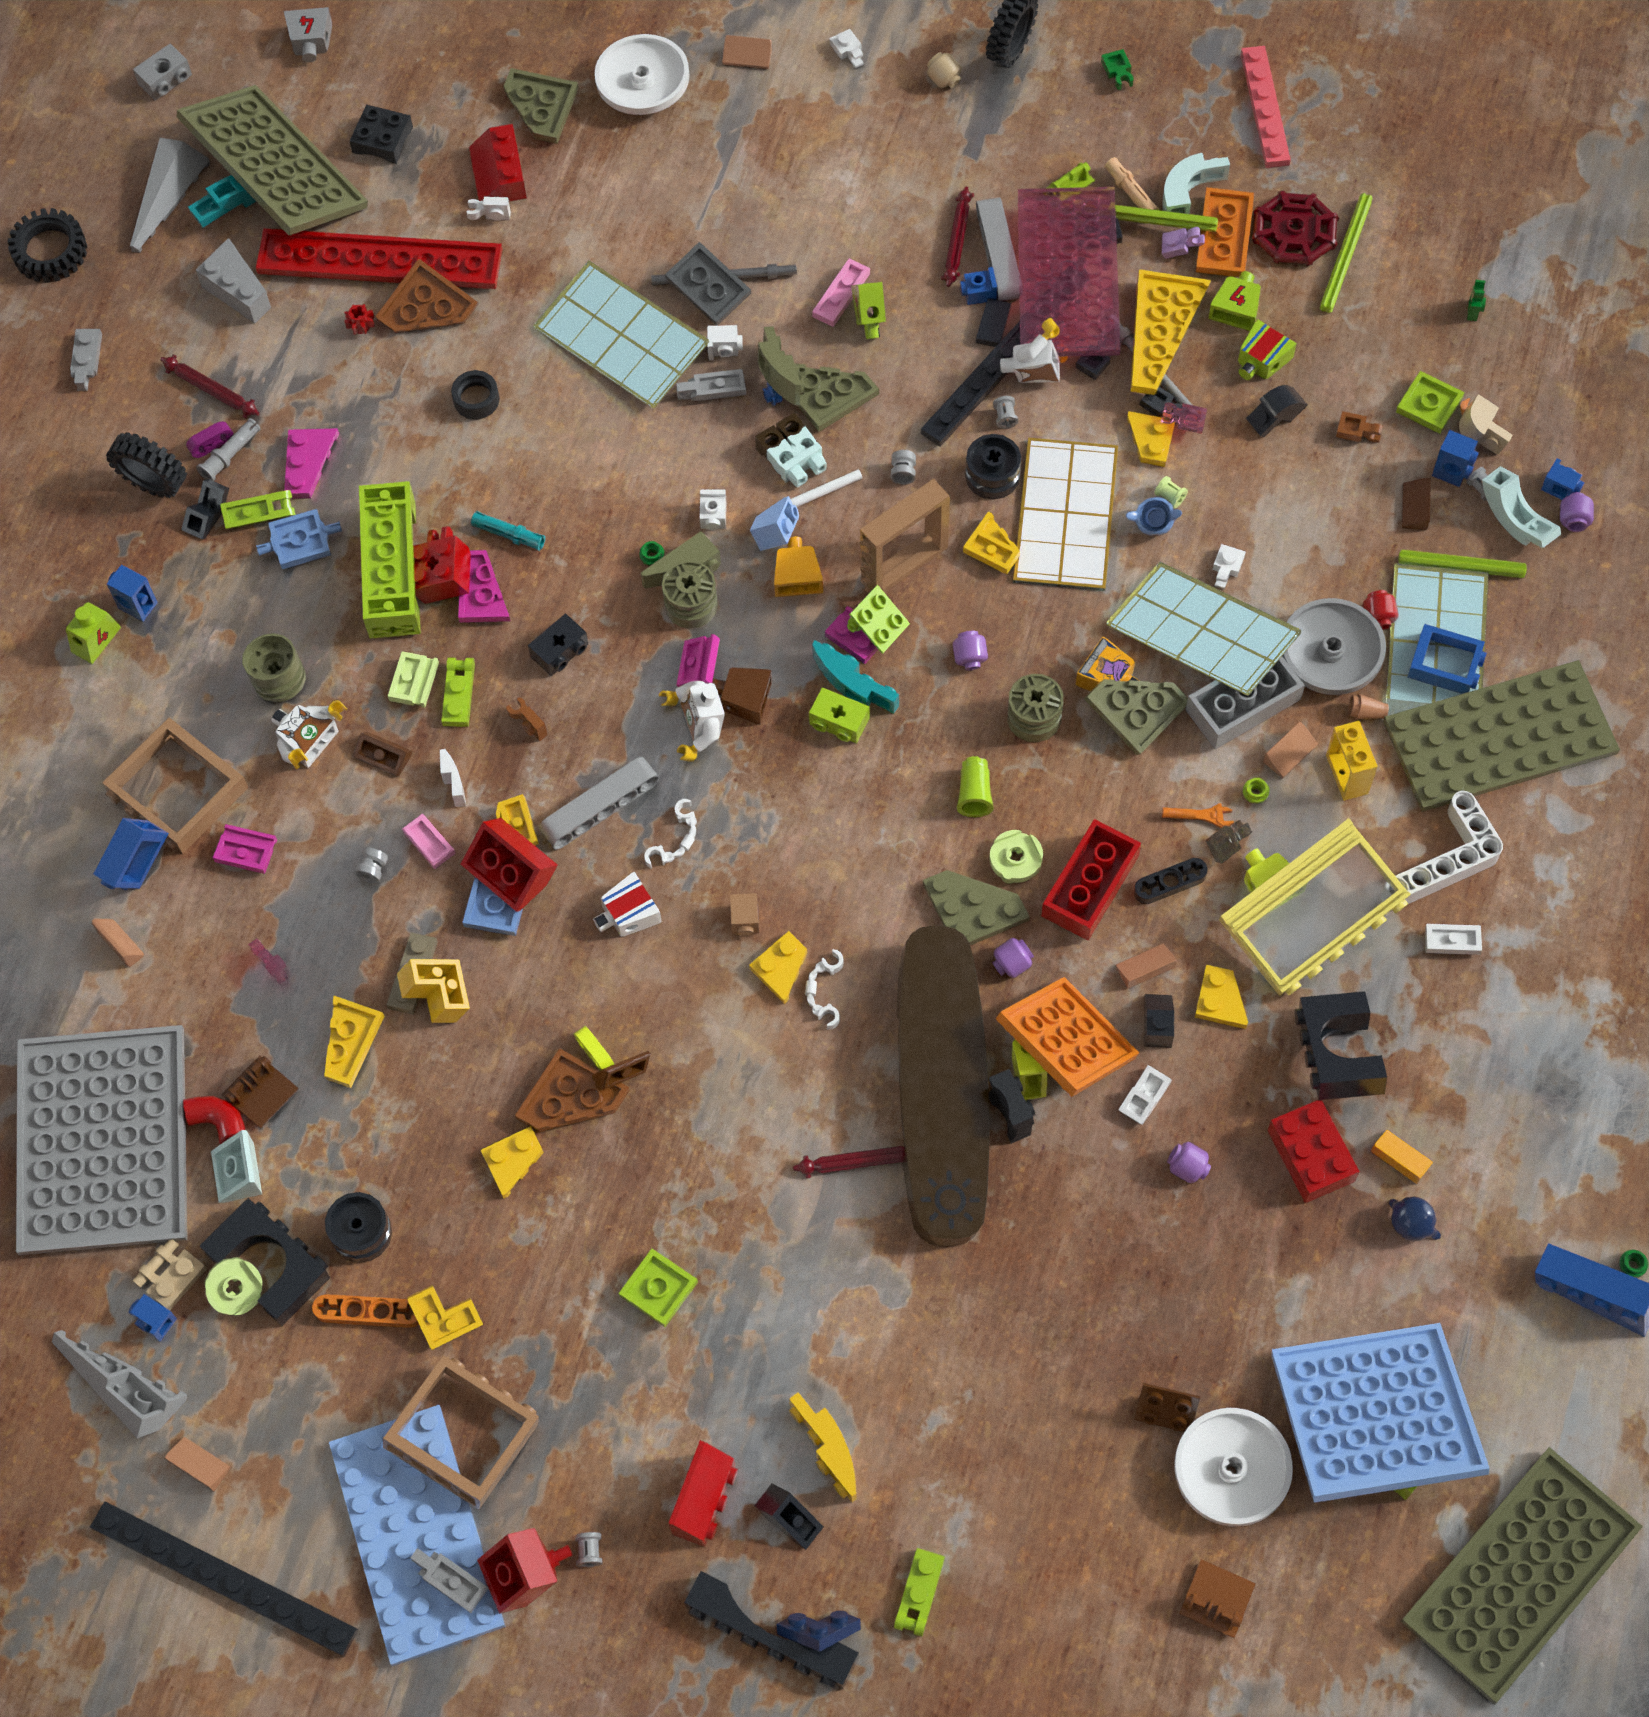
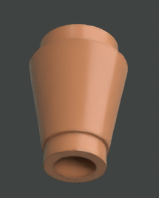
(1367, 708)

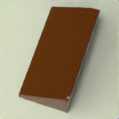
(1416, 504)
(381, 753)
(622, 1071)

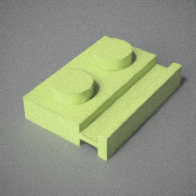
(413, 679)

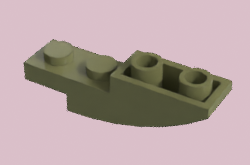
(779, 368)

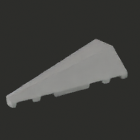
(171, 174)
(134, 1399)

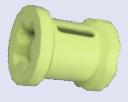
(1171, 492)

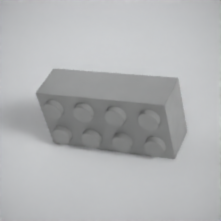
(1227, 713)

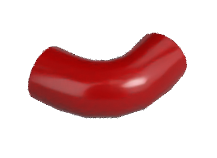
(216, 1112)

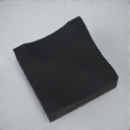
(381, 133)
(1008, 1098)

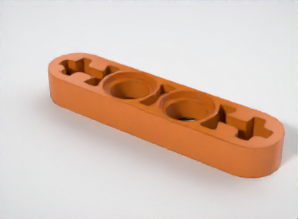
(368, 1307)

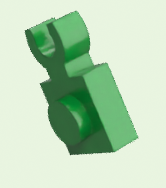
(1117, 65)
(1476, 300)

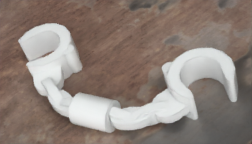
(686, 842)
(811, 986)

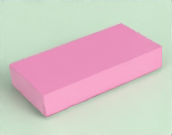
(428, 841)

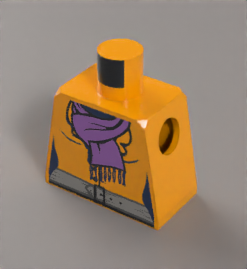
(1105, 663)

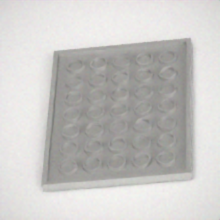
(101, 1140)

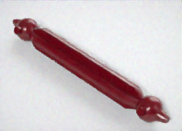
(957, 236)
(209, 386)
(850, 1160)

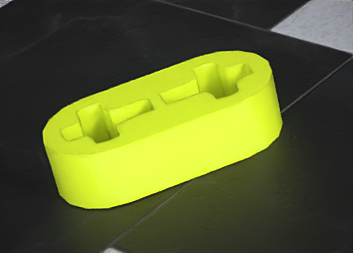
(593, 1048)

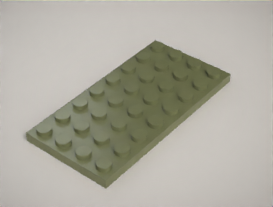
(272, 159)
(1501, 735)
(1521, 1575)

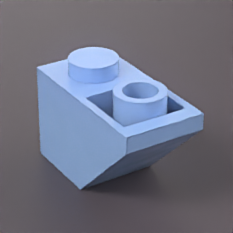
(775, 524)

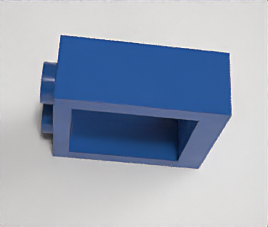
(1444, 678)
(130, 854)

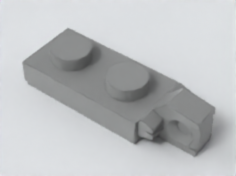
(85, 356)
(712, 386)
(450, 1579)

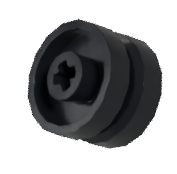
(993, 466)
(358, 1227)

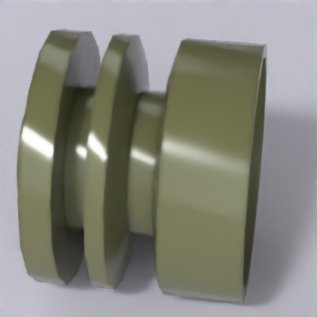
(689, 594)
(274, 667)
(1035, 707)

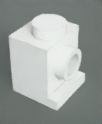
(724, 341)
(713, 509)

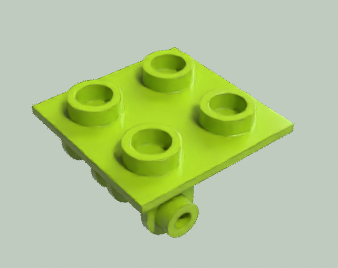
(878, 619)

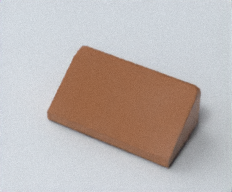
(747, 52)
(1290, 750)
(118, 941)
(1146, 965)
(197, 1463)

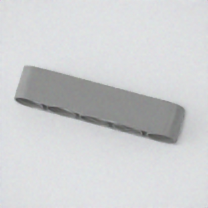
(998, 247)
(598, 803)

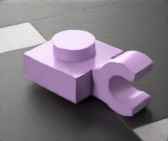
(1178, 241)

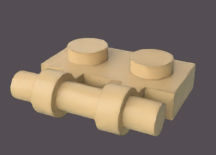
(175, 1279)

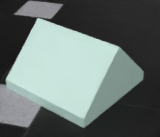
(236, 1168)

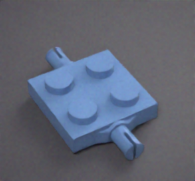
(299, 539)

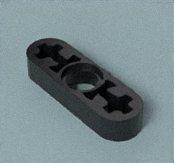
(1175, 870)

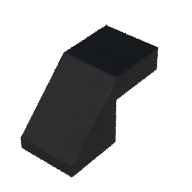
(202, 516)

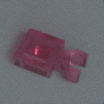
(1188, 417)
(274, 965)

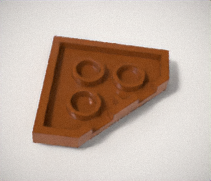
(425, 302)
(568, 1095)

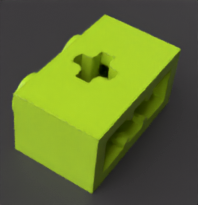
(839, 716)

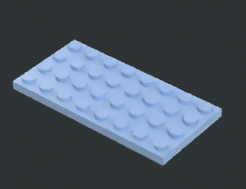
(404, 1510)

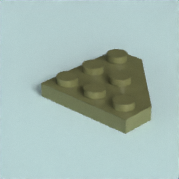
(541, 102)
(833, 394)
(1137, 709)
(974, 906)

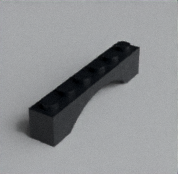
(713, 1600)

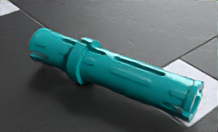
(517, 534)

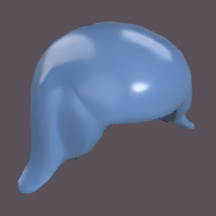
(1154, 516)

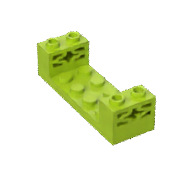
(388, 559)

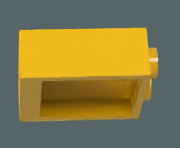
(1352, 754)

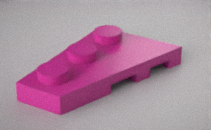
(305, 458)
(484, 598)

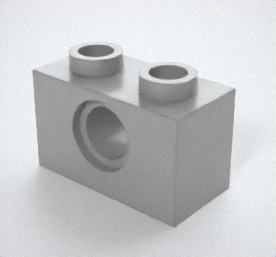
(162, 72)

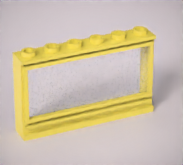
(1315, 908)

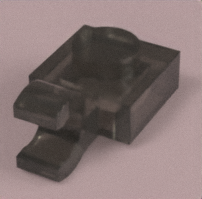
(1226, 840)

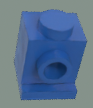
(979, 286)
(1562, 481)
(152, 1317)

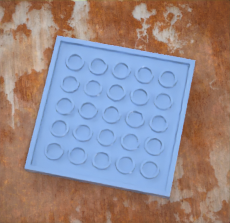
(1378, 1412)

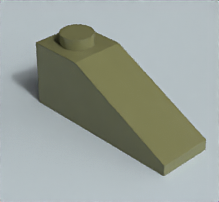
(696, 549)

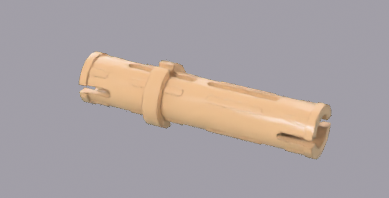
(1125, 180)

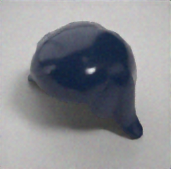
(1414, 1219)

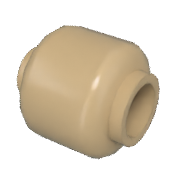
(944, 70)

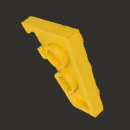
(351, 1037)

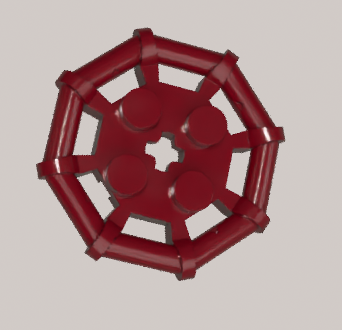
(1299, 239)

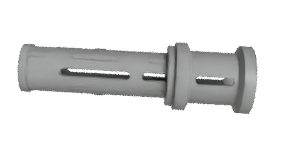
(221, 457)

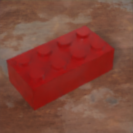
(1091, 879)

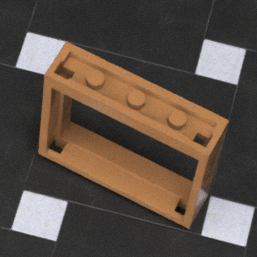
(928, 502)
(207, 815)
(437, 1470)

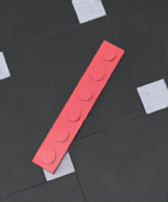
(1265, 107)

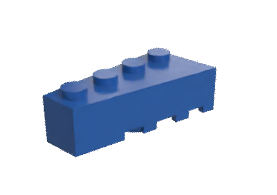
(1595, 1287)

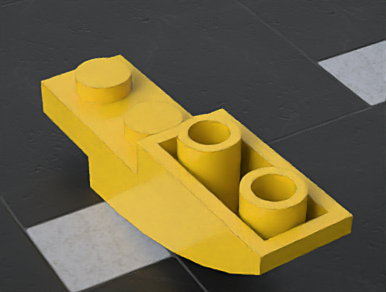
(834, 1453)

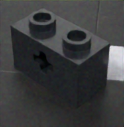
(558, 645)

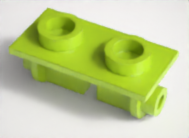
(1076, 178)

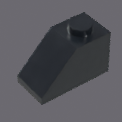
(1158, 1021)
(788, 1515)

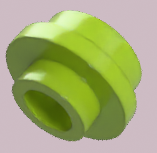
(1259, 784)

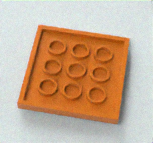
(1067, 1036)

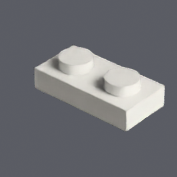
(1453, 939)

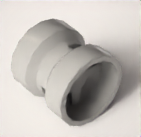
(903, 464)
(371, 865)

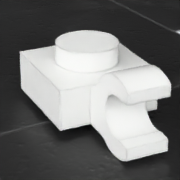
(848, 46)
(492, 207)
(1227, 563)

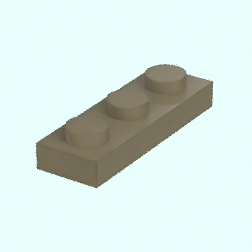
(417, 947)

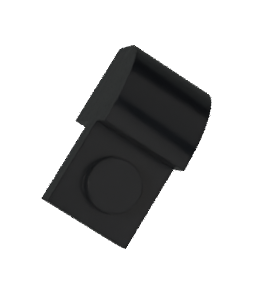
(1276, 405)

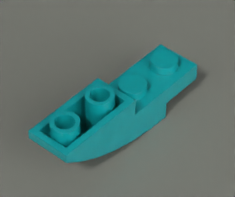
(221, 198)
(845, 676)

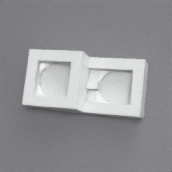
(451, 776)
(1145, 1095)

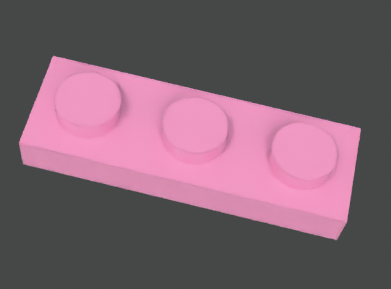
(840, 293)

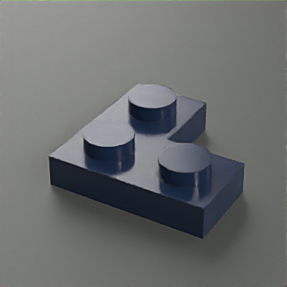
(820, 1633)

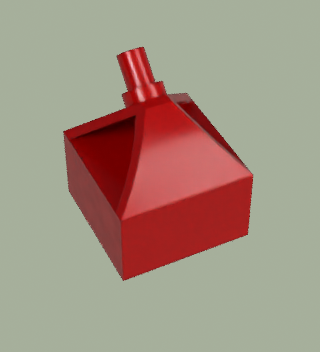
(520, 1569)

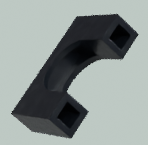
(1331, 1074)
(253, 1226)

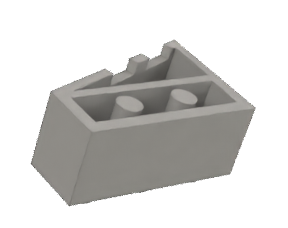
(233, 282)

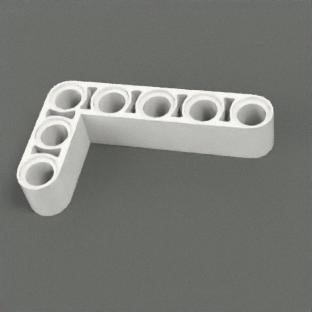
(1450, 861)

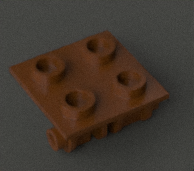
(260, 1091)
(1166, 1407)

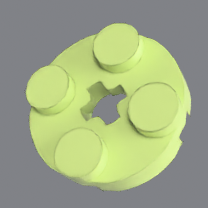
(1012, 870)
(234, 1270)

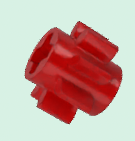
(359, 319)

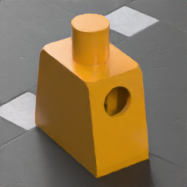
(797, 570)

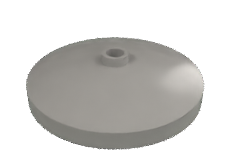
(1337, 646)

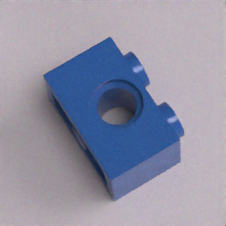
(1455, 459)
(132, 593)

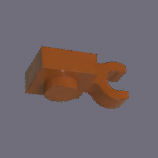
(1354, 427)
(531, 722)

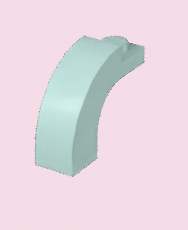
(1189, 174)
(1513, 512)

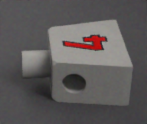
(309, 31)

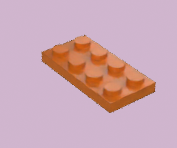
(1227, 247)

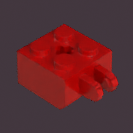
(441, 567)

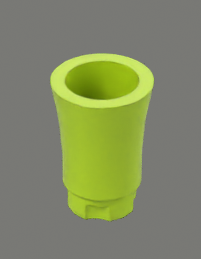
(975, 791)

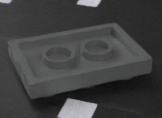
(708, 283)

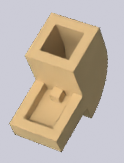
(1478, 425)

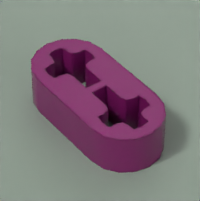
(209, 439)

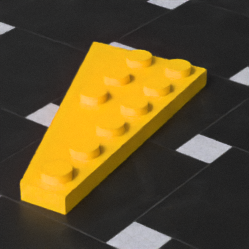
(1162, 317)

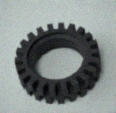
(1011, 31)
(31, 227)
(146, 465)

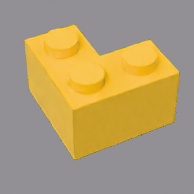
(438, 982)

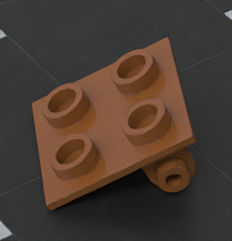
(1217, 1598)

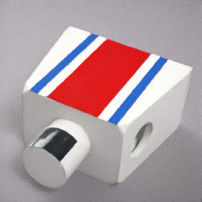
(628, 908)

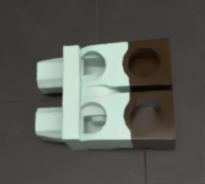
(791, 450)

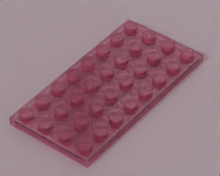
(1069, 268)

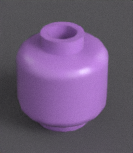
(1576, 512)
(970, 650)
(1012, 958)
(1189, 1162)

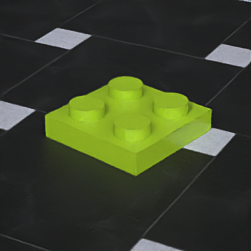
(1430, 402)
(658, 1287)

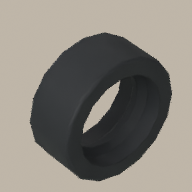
(470, 379)

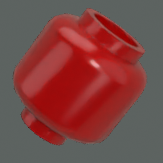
(1382, 607)

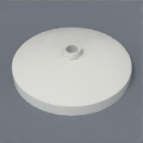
(642, 74)
(1250, 1446)

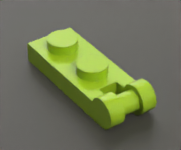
(256, 509)
(458, 692)
(919, 1591)

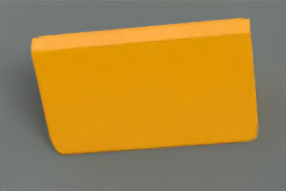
(1401, 1156)

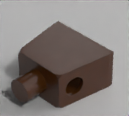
(745, 692)

